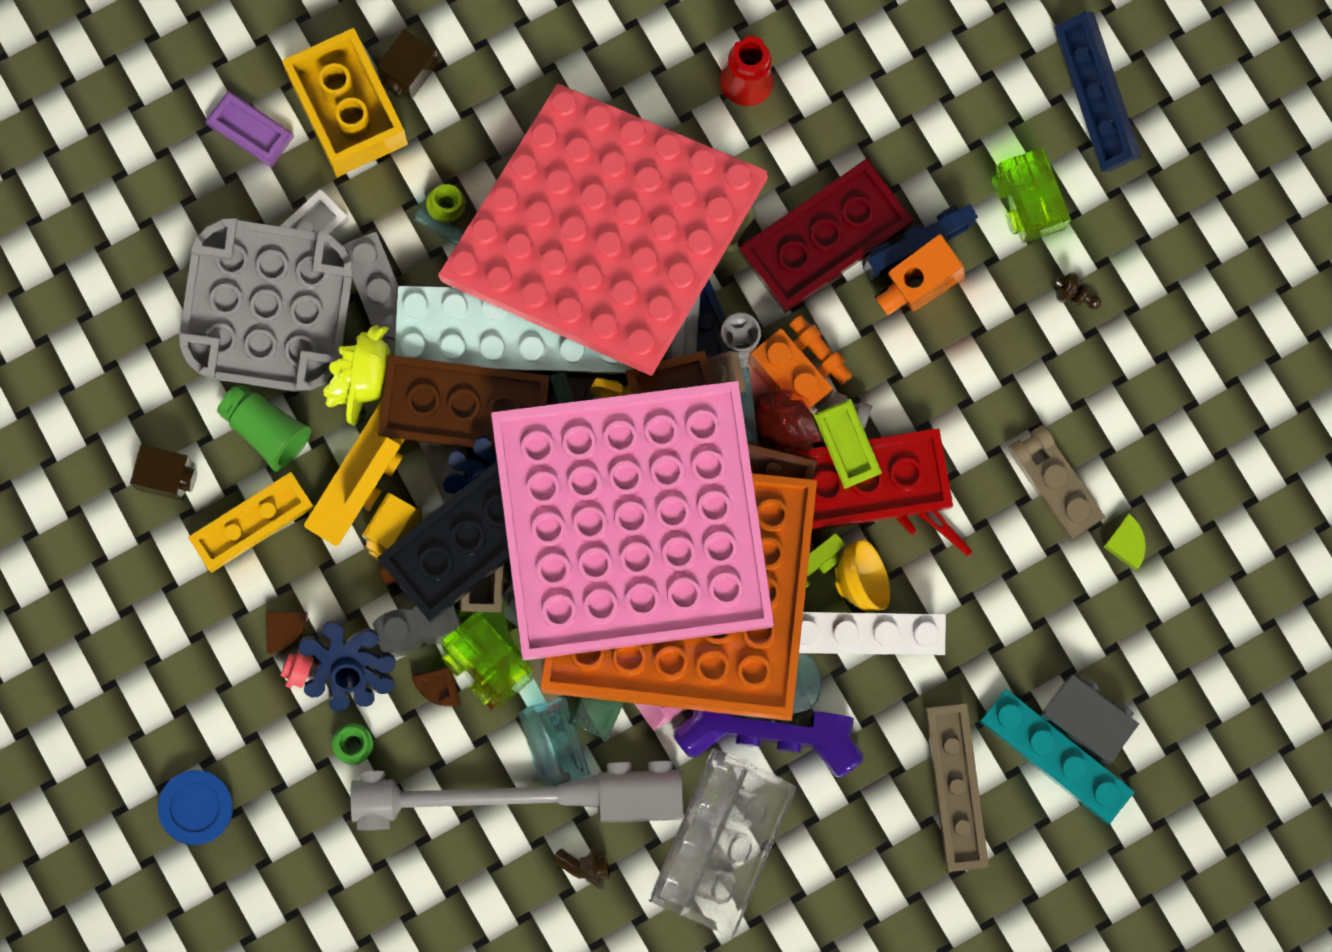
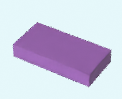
(249, 129)

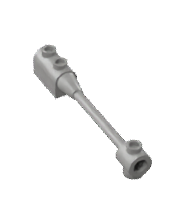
(618, 793)

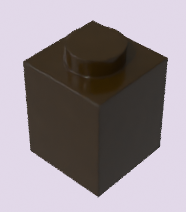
(406, 65)
(163, 473)

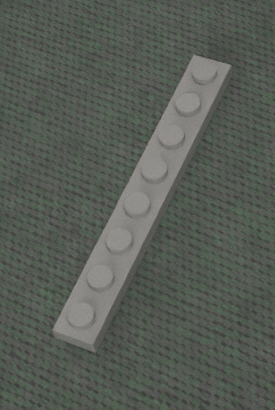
(379, 296)

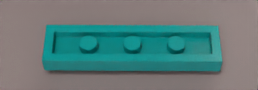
(1057, 757)

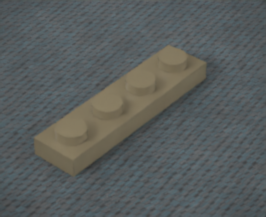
(956, 788)

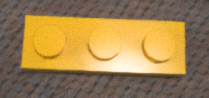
(250, 522)

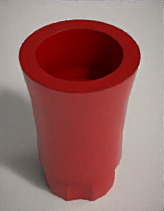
(748, 72)

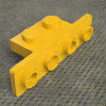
(355, 482)

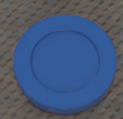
(195, 807)

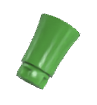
(264, 426)

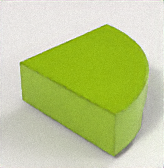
(1128, 543)

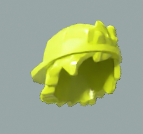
(359, 373)

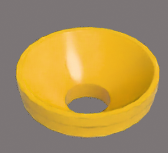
(863, 578)

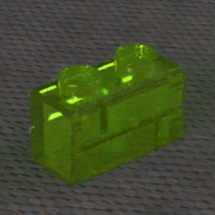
(1031, 196)
(486, 661)

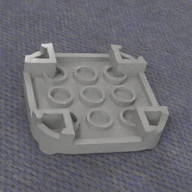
(265, 305)

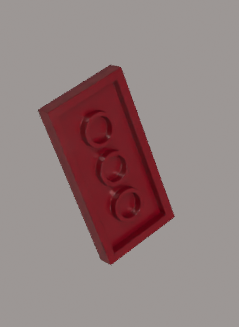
(825, 236)

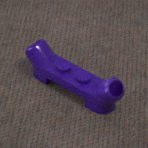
(828, 736)

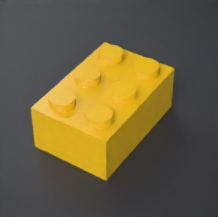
(345, 102)

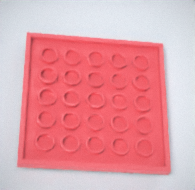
(604, 228)

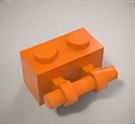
(784, 365)

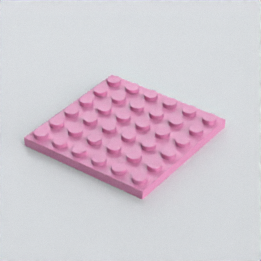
(631, 520)

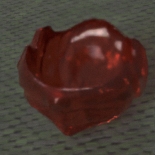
(785, 421)

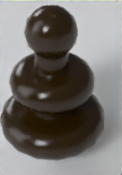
(1069, 288)

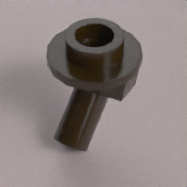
(592, 868)

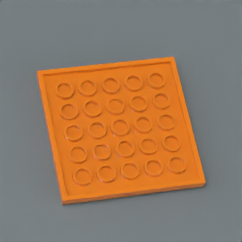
(722, 673)

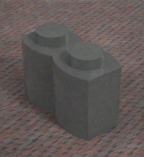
(407, 630)

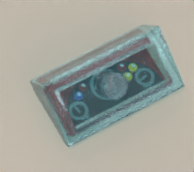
(553, 742)

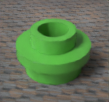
(341, 737)

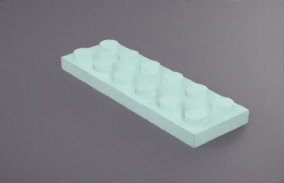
(468, 331)

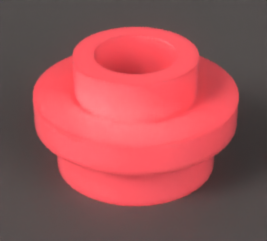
(296, 669)

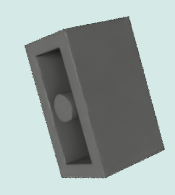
(1090, 719)

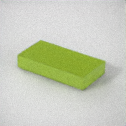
(847, 443)

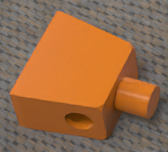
(934, 265)

